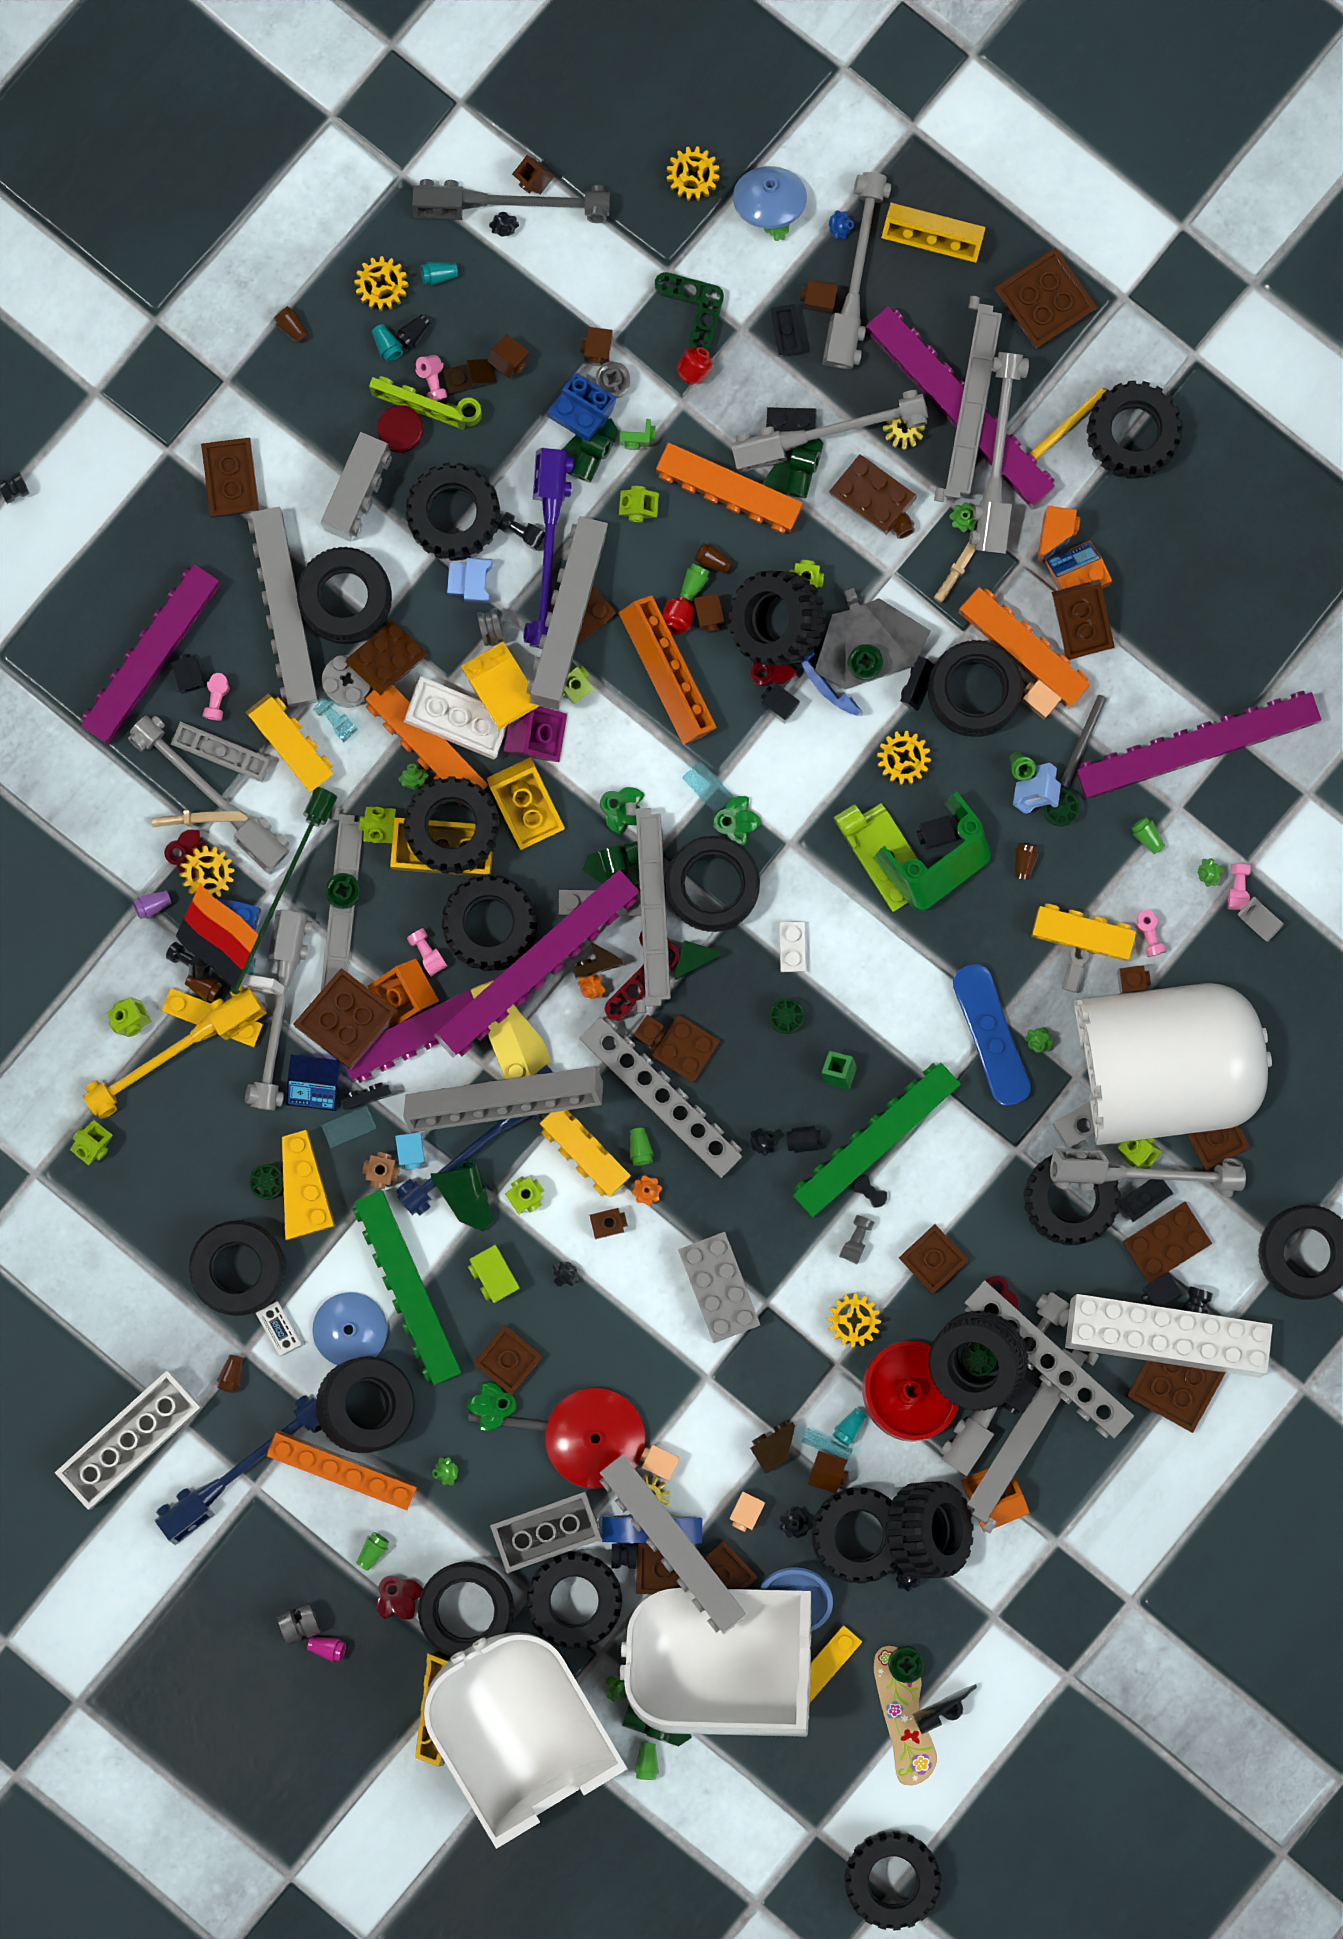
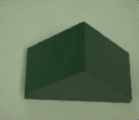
(694, 957)

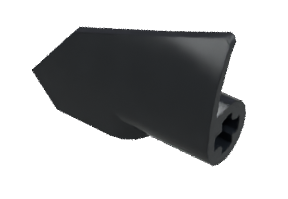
(928, 1718)

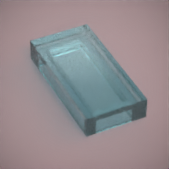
(707, 787)
(348, 1127)

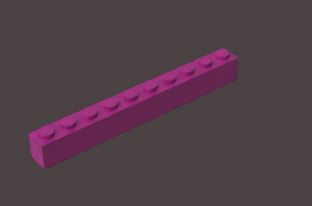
(946, 394)
(1199, 745)
(536, 963)

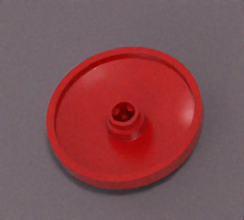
(885, 1396)
(586, 1414)

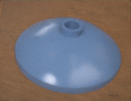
(769, 206)
(354, 1310)
(804, 1580)

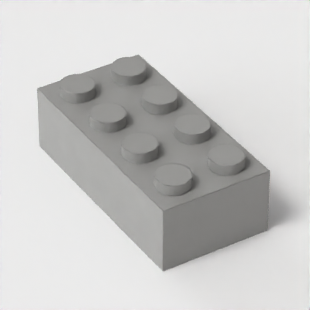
(356, 486)
(719, 1287)
(546, 1532)

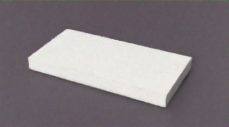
(454, 718)

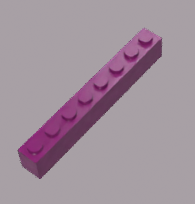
(150, 654)
(410, 1036)

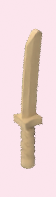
(956, 571)
(189, 818)

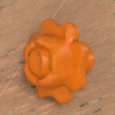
(591, 986)
(646, 1190)

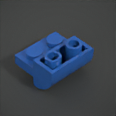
(582, 407)

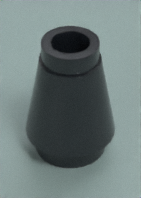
(413, 332)

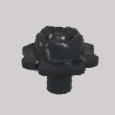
(504, 224)
(762, 1141)
(565, 1273)
(794, 1523)
(906, 1582)

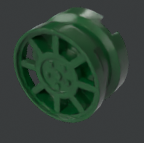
(865, 662)
(1066, 811)
(342, 891)
(786, 1016)
(266, 1182)
(978, 1359)
(906, 1664)

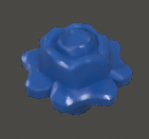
(840, 224)

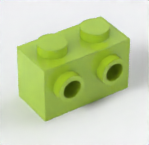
(494, 1274)

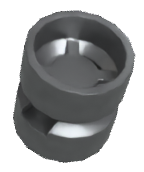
(298, 1623)

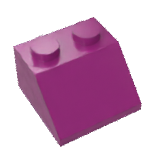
(537, 735)

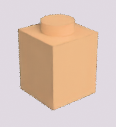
(1040, 698)
(659, 1461)
(746, 1511)

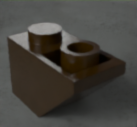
(774, 1449)

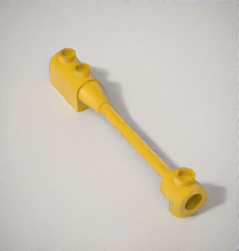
(223, 1019)

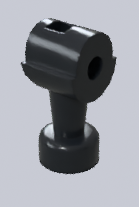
(531, 535)
(197, 968)

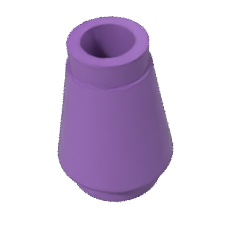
(151, 904)

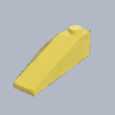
(516, 1043)

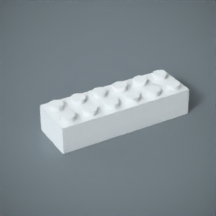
(128, 1439)

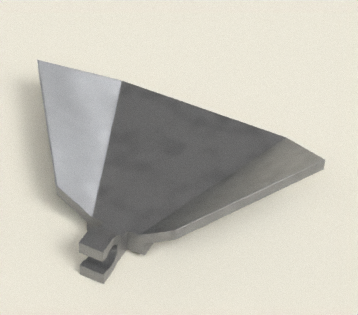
(873, 623)

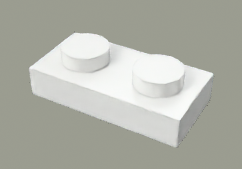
(792, 947)

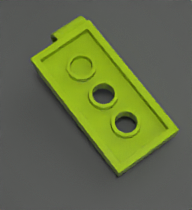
(448, 414)
(866, 837)

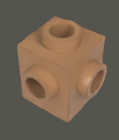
(390, 1174)

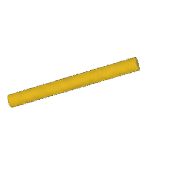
(1067, 424)

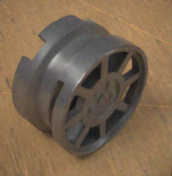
(613, 378)
(490, 627)

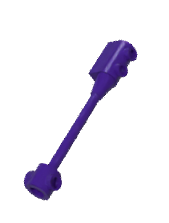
(551, 489)

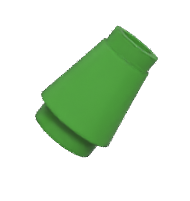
(694, 581)
(1022, 766)
(1147, 834)
(640, 1147)
(373, 1549)
(647, 1763)

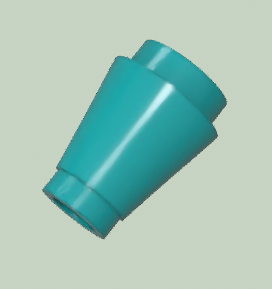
(437, 272)
(387, 344)
(849, 1427)

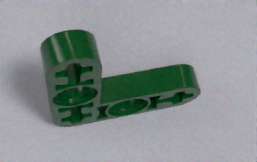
(698, 299)

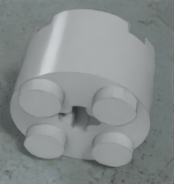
(332, 682)

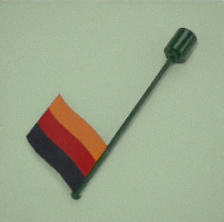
(220, 934)

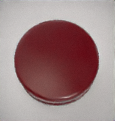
(400, 428)

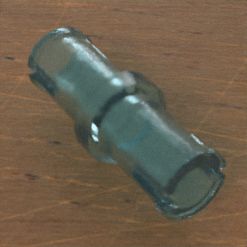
(826, 1444)

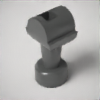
(854, 1247)

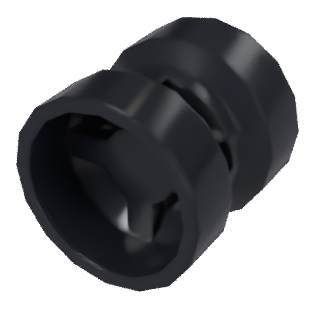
(18, 485)
(1197, 1300)
(624, 1556)

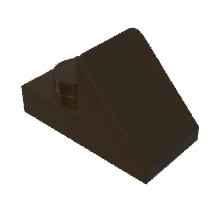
(470, 376)
(604, 962)

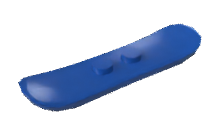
(991, 1034)

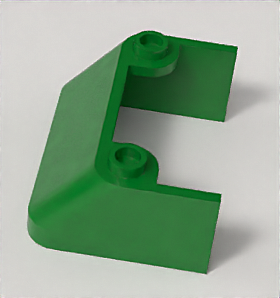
(927, 886)

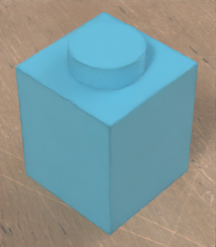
(410, 1150)

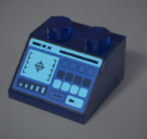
(313, 1082)

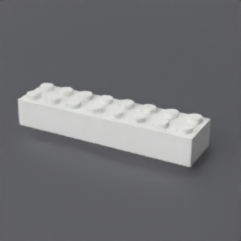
(1168, 1336)

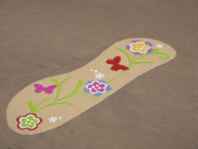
(913, 1751)

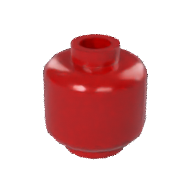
(694, 365)
(678, 615)

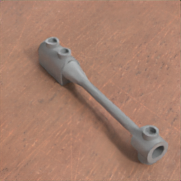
(846, 327)
(771, 445)
(991, 513)
(252, 835)
(287, 950)
(1092, 1168)
(973, 1433)

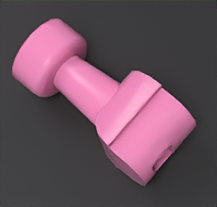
(428, 368)
(218, 687)
(1238, 896)
(1146, 923)
(431, 958)

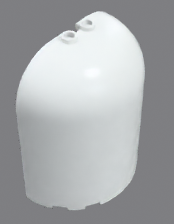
(1172, 1061)
(709, 1682)
(516, 1731)

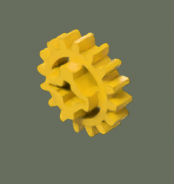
(685, 180)
(372, 279)
(914, 763)
(214, 863)
(842, 1319)

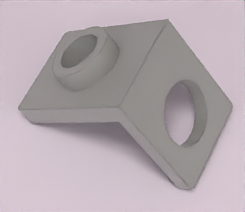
(1260, 919)

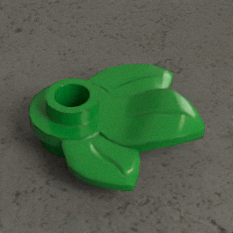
(616, 816)
(740, 820)
(488, 1407)

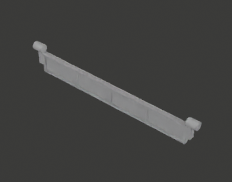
(973, 402)
(652, 907)
(341, 920)
(1019, 1444)

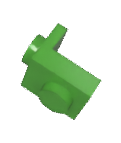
(634, 440)

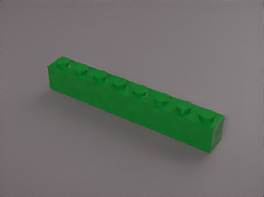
(876, 1140)
(407, 1287)

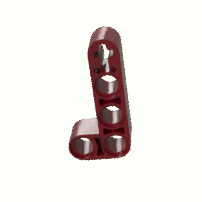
(638, 980)

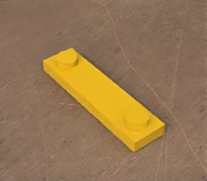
(195, 1010)
(831, 1659)

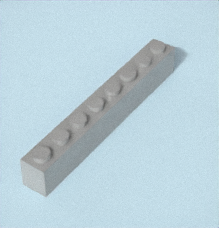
(568, 612)
(285, 615)
(503, 1099)
(673, 1544)

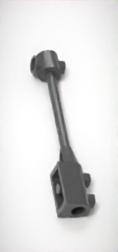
(451, 199)

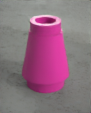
(327, 1648)

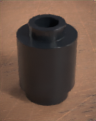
(803, 1139)

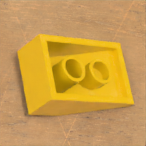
(499, 685)
(525, 803)

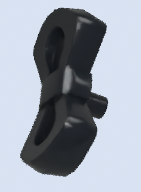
(876, 1197)

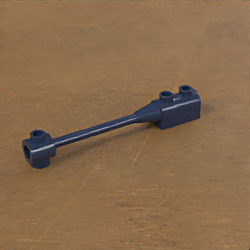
(416, 1197)
(193, 1506)

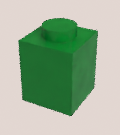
(839, 1070)

